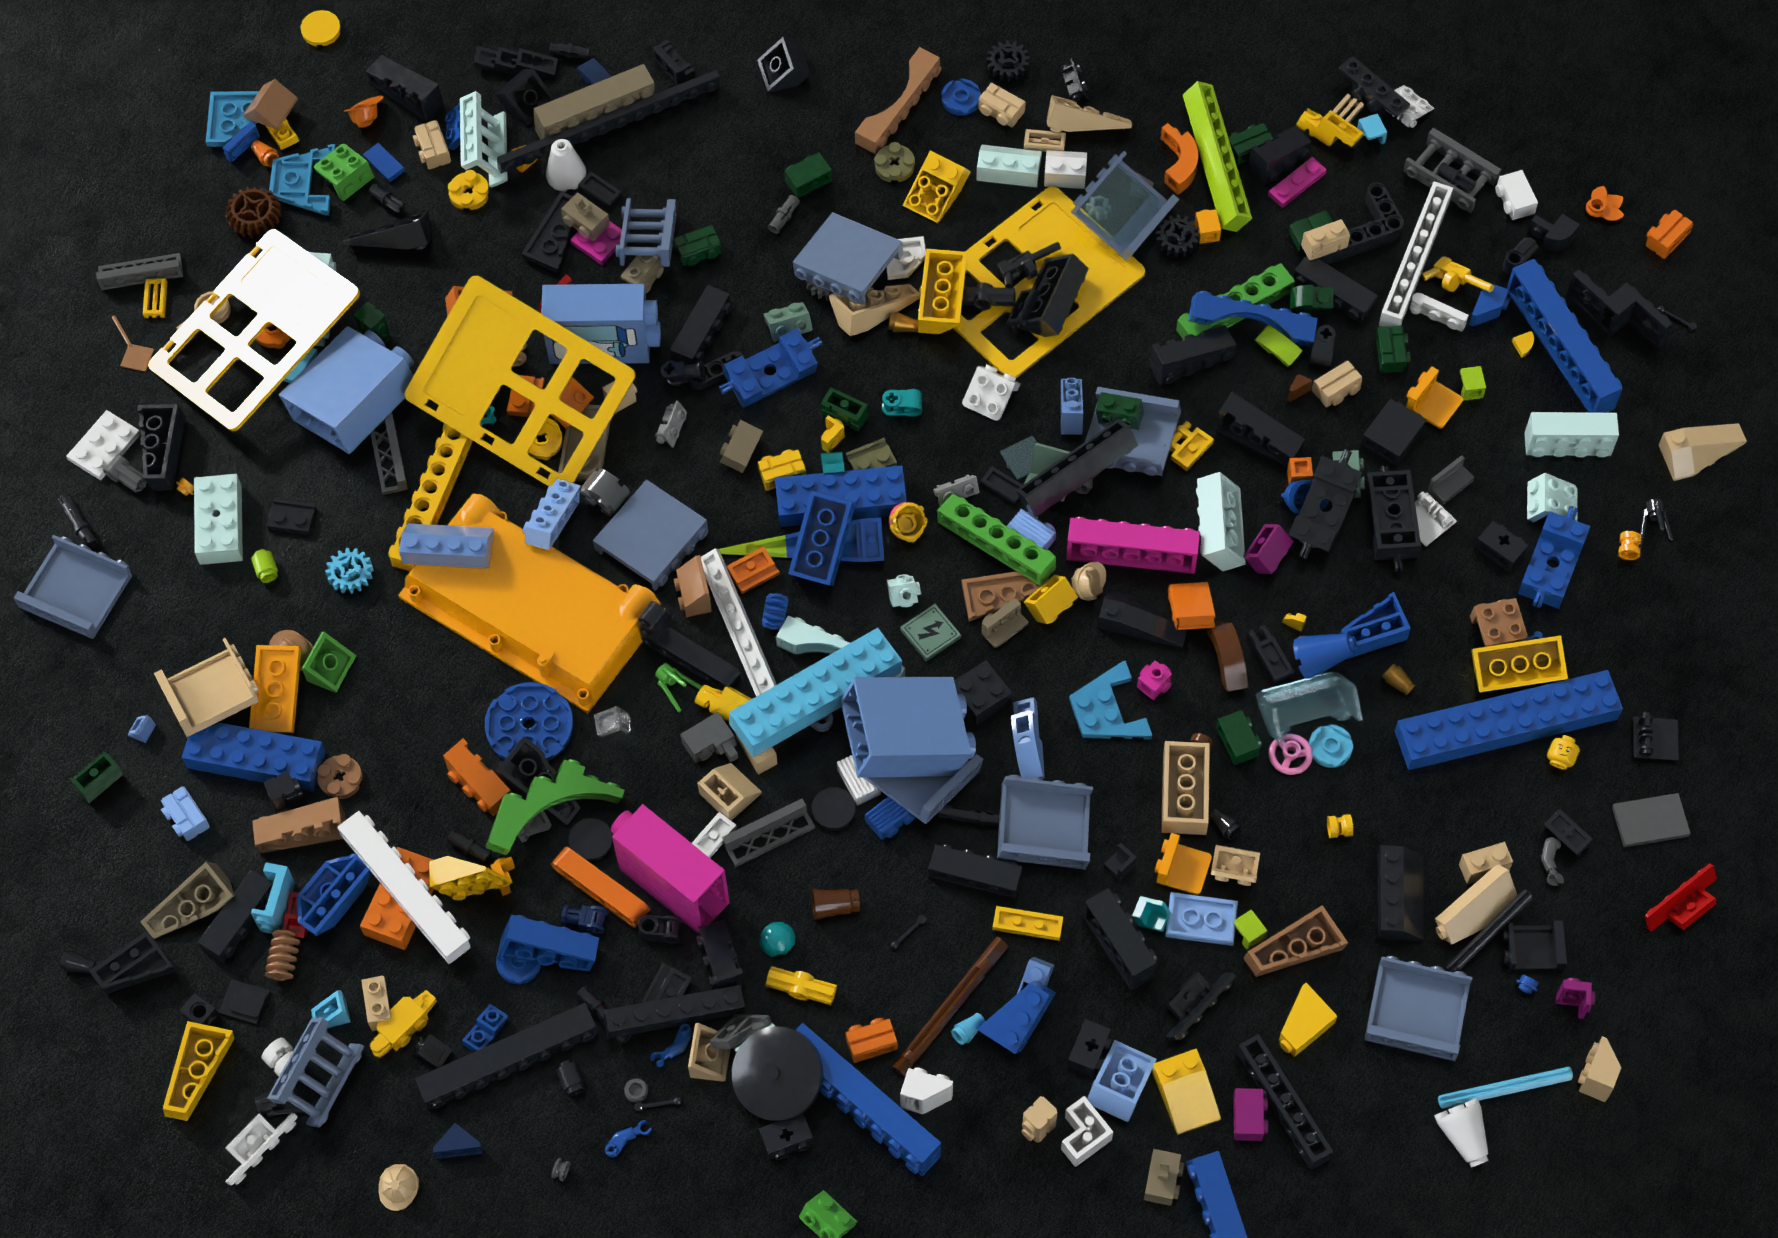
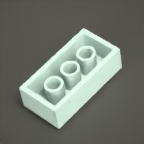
(1571, 434)
(218, 519)
(1220, 521)

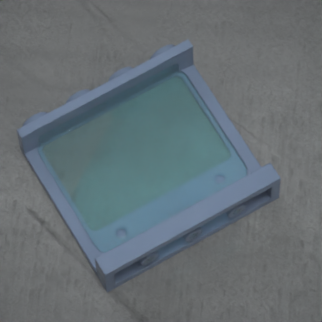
(1121, 207)

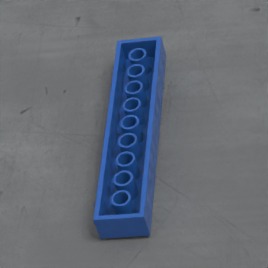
(1508, 720)

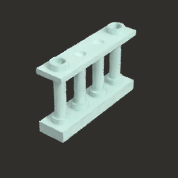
(471, 138)

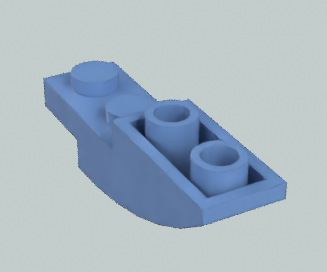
(1027, 740)

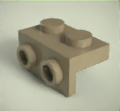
(643, 271)
(1004, 623)

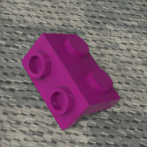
(1577, 994)

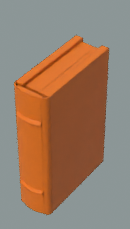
(1191, 605)

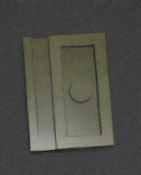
(871, 456)

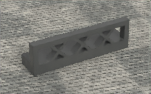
(137, 271)
(396, 457)
(765, 825)

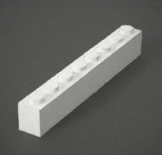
(1416, 255)
(404, 887)

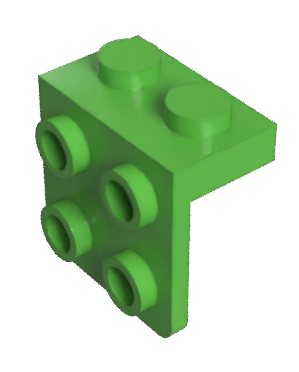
(345, 170)

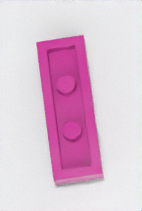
(1297, 182)

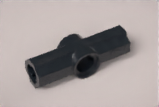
(986, 296)

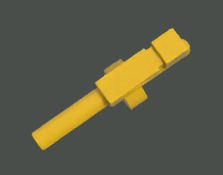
(1454, 275)

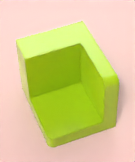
(1473, 383)
(1251, 929)

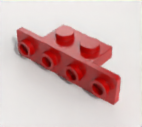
(1686, 902)

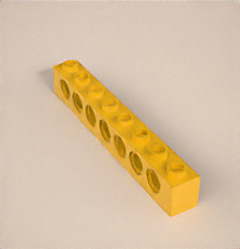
(430, 481)

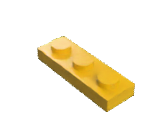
(1027, 923)

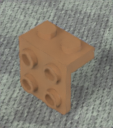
(1499, 622)

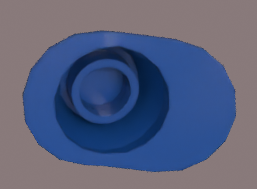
(1296, 494)

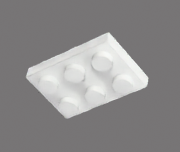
(102, 443)

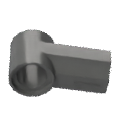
(121, 470)

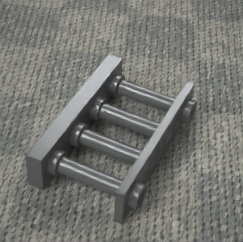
(1461, 155)

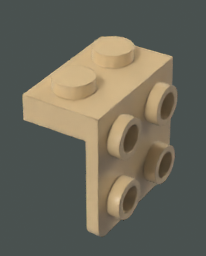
(1235, 864)

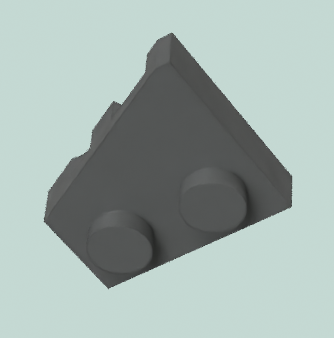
(738, 1030)

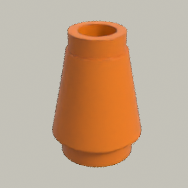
(264, 153)

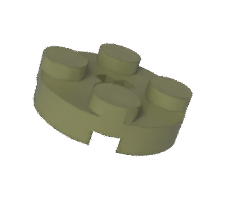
(894, 152)

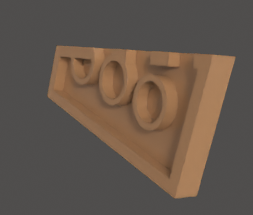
(988, 593)

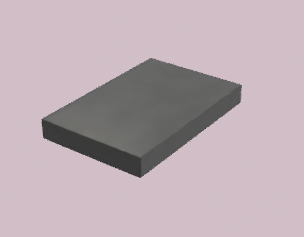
(1651, 820)

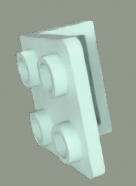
(1549, 494)

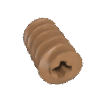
(281, 955)

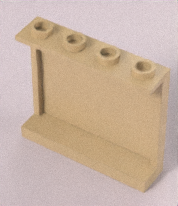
(209, 690)

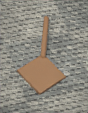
(136, 356)

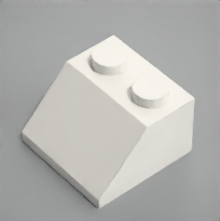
(1065, 169)

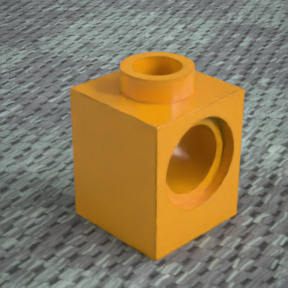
(1208, 226)

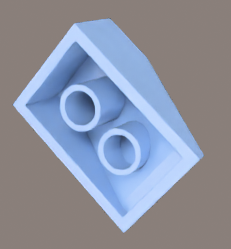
(1121, 1080)

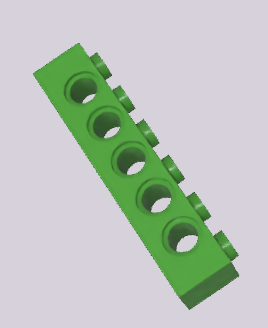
(1263, 294)
(996, 539)

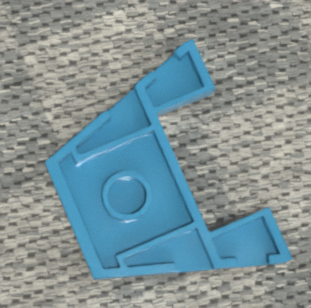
(293, 177)
(1098, 710)

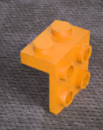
(1433, 399)
(1182, 866)

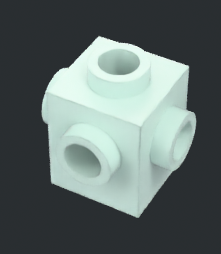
(903, 591)

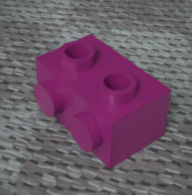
(1268, 549)
(1249, 1114)

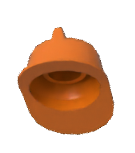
(364, 111)

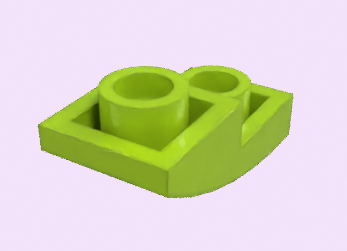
(1279, 345)

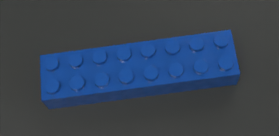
(1564, 338)
(875, 1109)

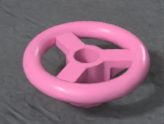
(1292, 745)

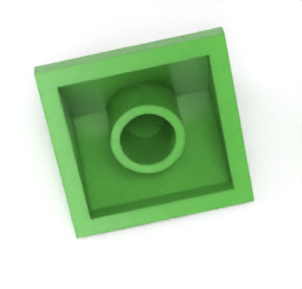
(328, 663)

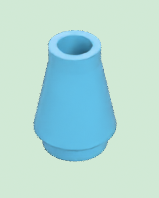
(967, 1029)

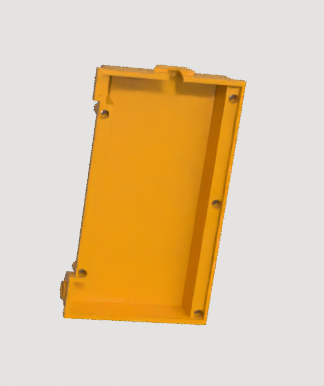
(534, 609)

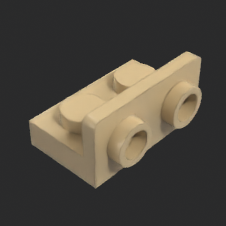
(376, 1000)

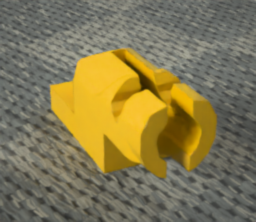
(1329, 128)
(720, 701)

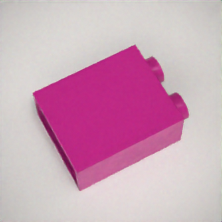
(669, 867)

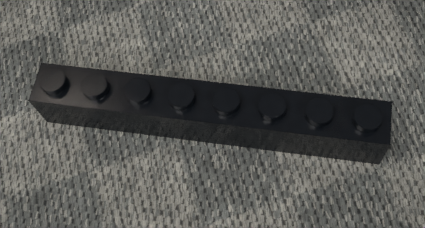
(506, 1056)

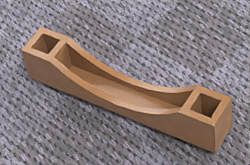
(876, 129)

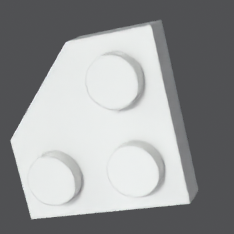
(913, 256)

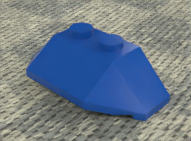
(331, 893)

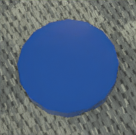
(961, 97)
(517, 972)

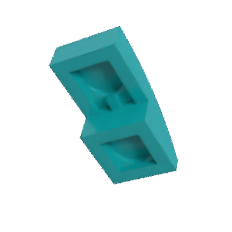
(832, 462)

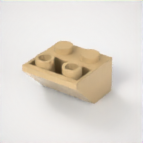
(728, 790)
(1600, 1071)

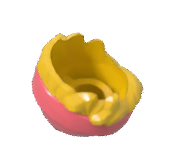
(907, 521)

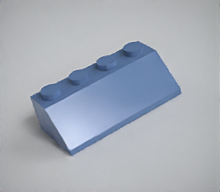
(446, 545)

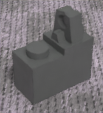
(709, 737)

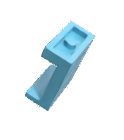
(283, 883)

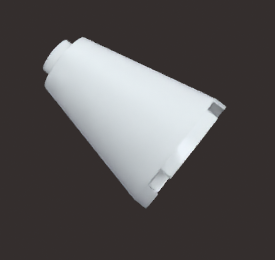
(564, 167)

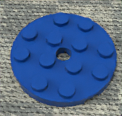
(529, 702)

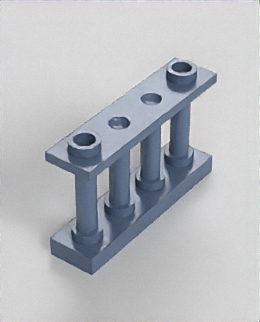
(664, 239)
(295, 1066)

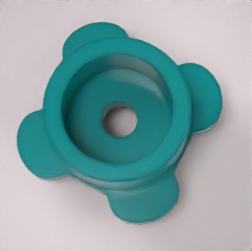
(490, 416)

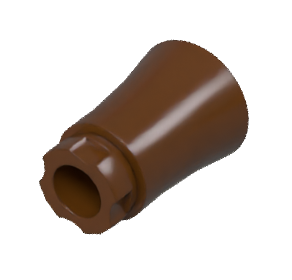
(834, 902)

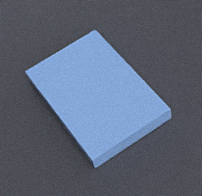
(1201, 919)

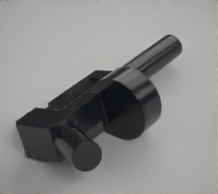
(1024, 263)

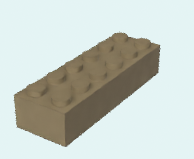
(593, 101)

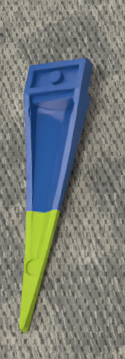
(862, 544)

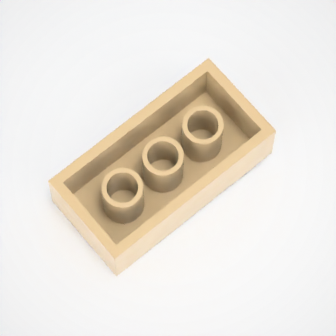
(1185, 788)

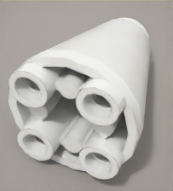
(1466, 1131)

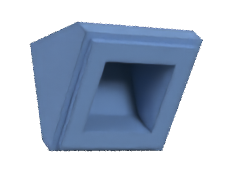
(142, 728)

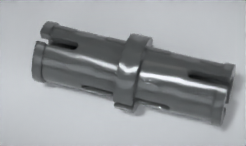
(783, 214)

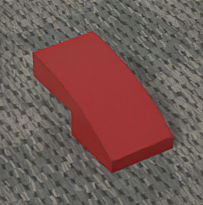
(291, 917)

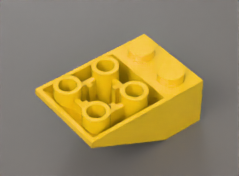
(936, 187)
(463, 878)

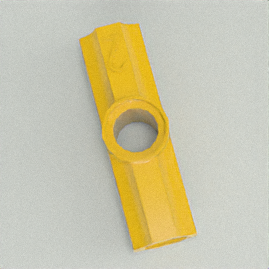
(801, 985)

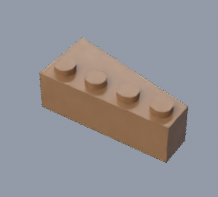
(299, 826)

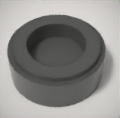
(636, 1090)

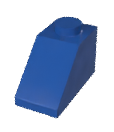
(1489, 305)

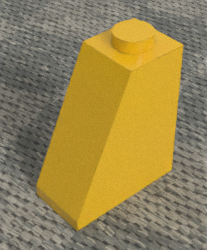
(1306, 1021)

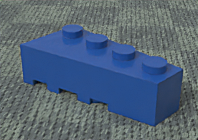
(1215, 1196)

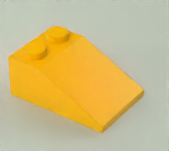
(1186, 1091)

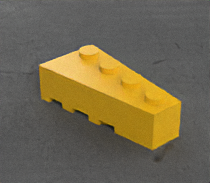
(196, 1064)

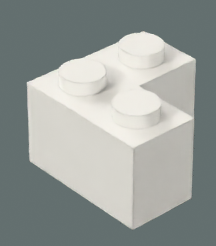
(1090, 1132)

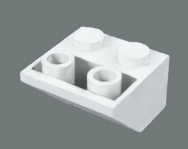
(924, 1091)

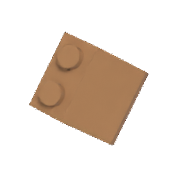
(693, 588)

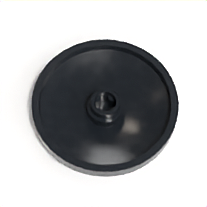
(777, 1073)

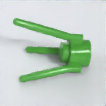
(669, 676)

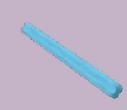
(1506, 1087)

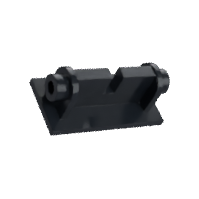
(1079, 87)

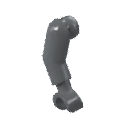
(1547, 858)

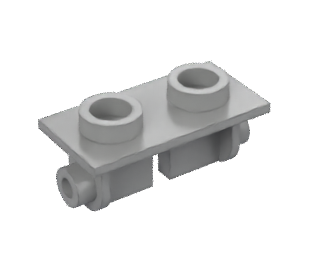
(674, 417)
(963, 487)

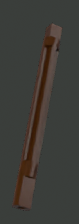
(950, 1006)

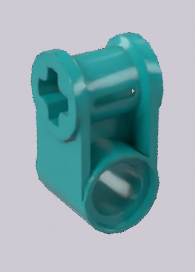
(903, 402)

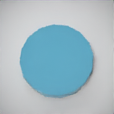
(1331, 746)

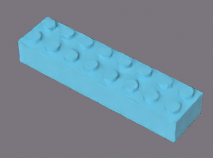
(811, 692)

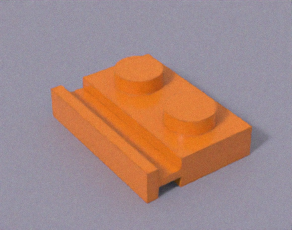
(520, 405)
(753, 570)

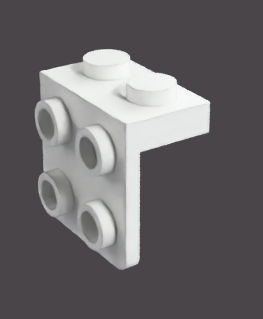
(990, 392)

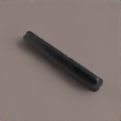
(1490, 931)

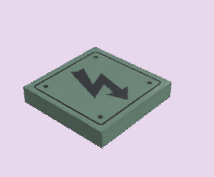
(930, 632)

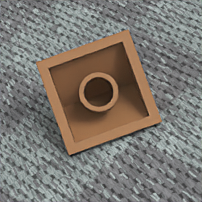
(271, 105)

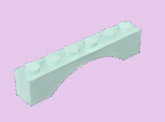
(803, 638)

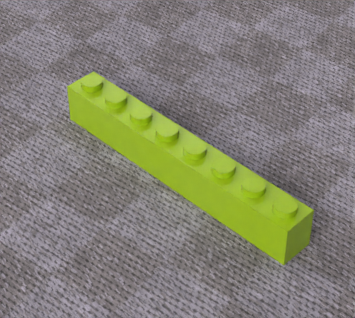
(1217, 156)

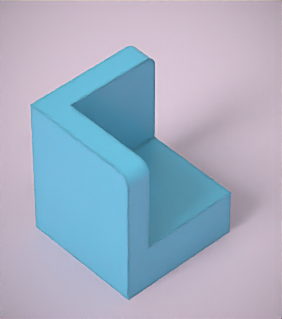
(1373, 128)

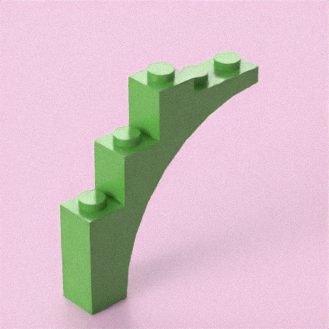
(542, 794)

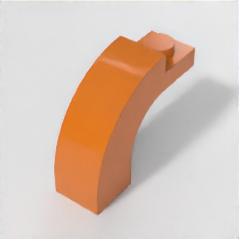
(1184, 170)

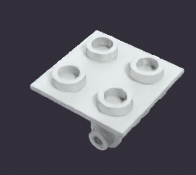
(1417, 108)
(1431, 518)

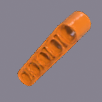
(600, 886)

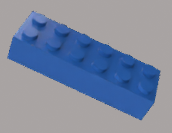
(873, 491)
(254, 754)

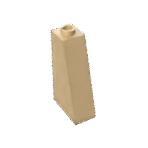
(1477, 906)

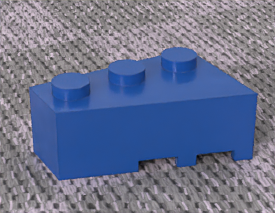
(1379, 627)
(1019, 1017)

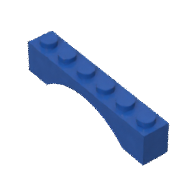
(1208, 309)

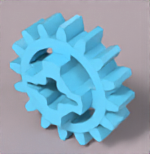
(348, 569)

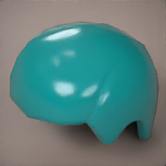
(777, 939)

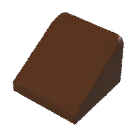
(1299, 387)

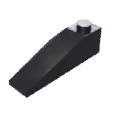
(522, 766)

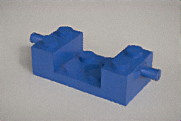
(790, 358)
(1559, 541)

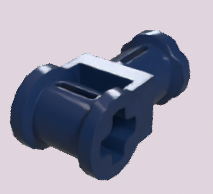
(588, 918)

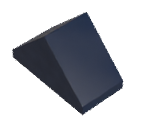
(457, 1143)

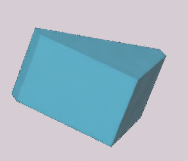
(333, 1010)

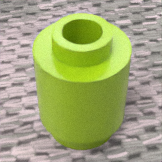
(264, 565)

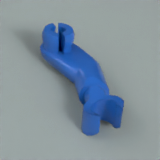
(679, 1045)
(620, 1138)

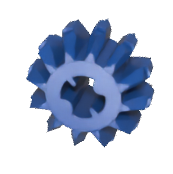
(775, 611)

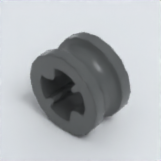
(560, 1169)

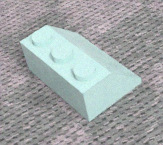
(1008, 165)

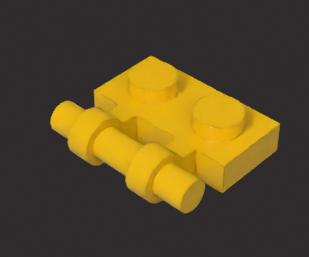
(1192, 448)

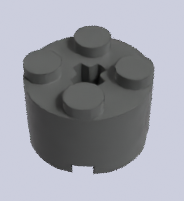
(604, 490)

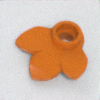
(1607, 205)

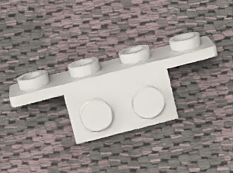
(253, 1142)

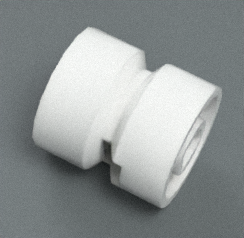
(277, 1055)

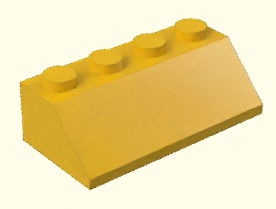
(941, 291)
(1519, 664)

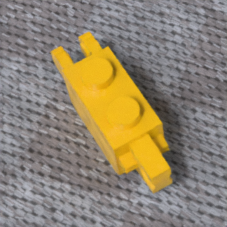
(406, 1018)

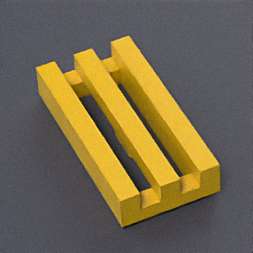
(154, 312)

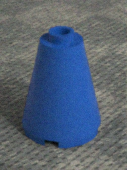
(1322, 652)

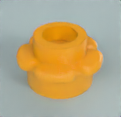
(185, 487)

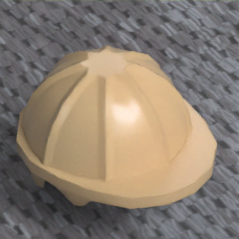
(1089, 581)
(398, 1186)

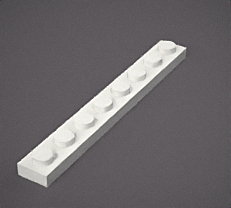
(737, 622)

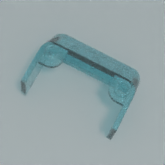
(1307, 701)

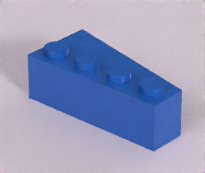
(547, 944)

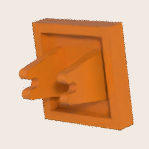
(574, 396)

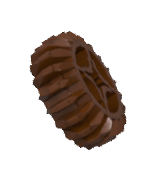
(253, 211)

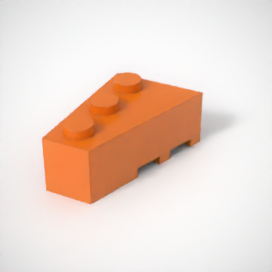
(475, 777)

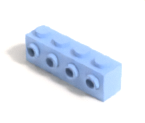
(552, 514)

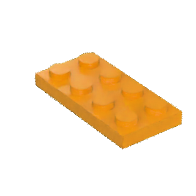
(277, 680)

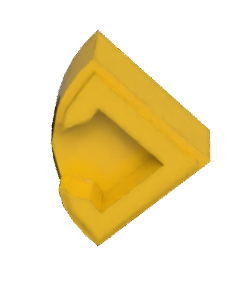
(1523, 343)
(1296, 622)

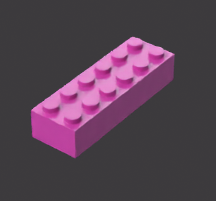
(1133, 545)

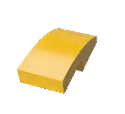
(284, 135)

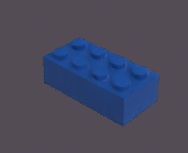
(822, 538)

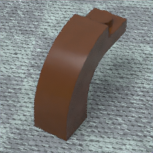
(1229, 655)

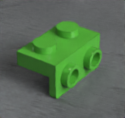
(826, 1217)

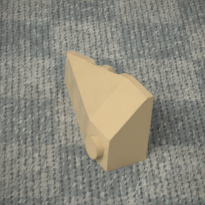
(1069, 117)
(859, 318)
(1695, 448)

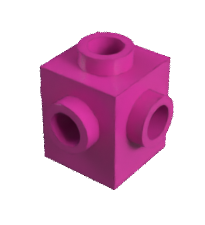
(1154, 679)

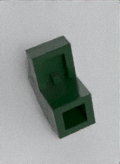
(1307, 297)

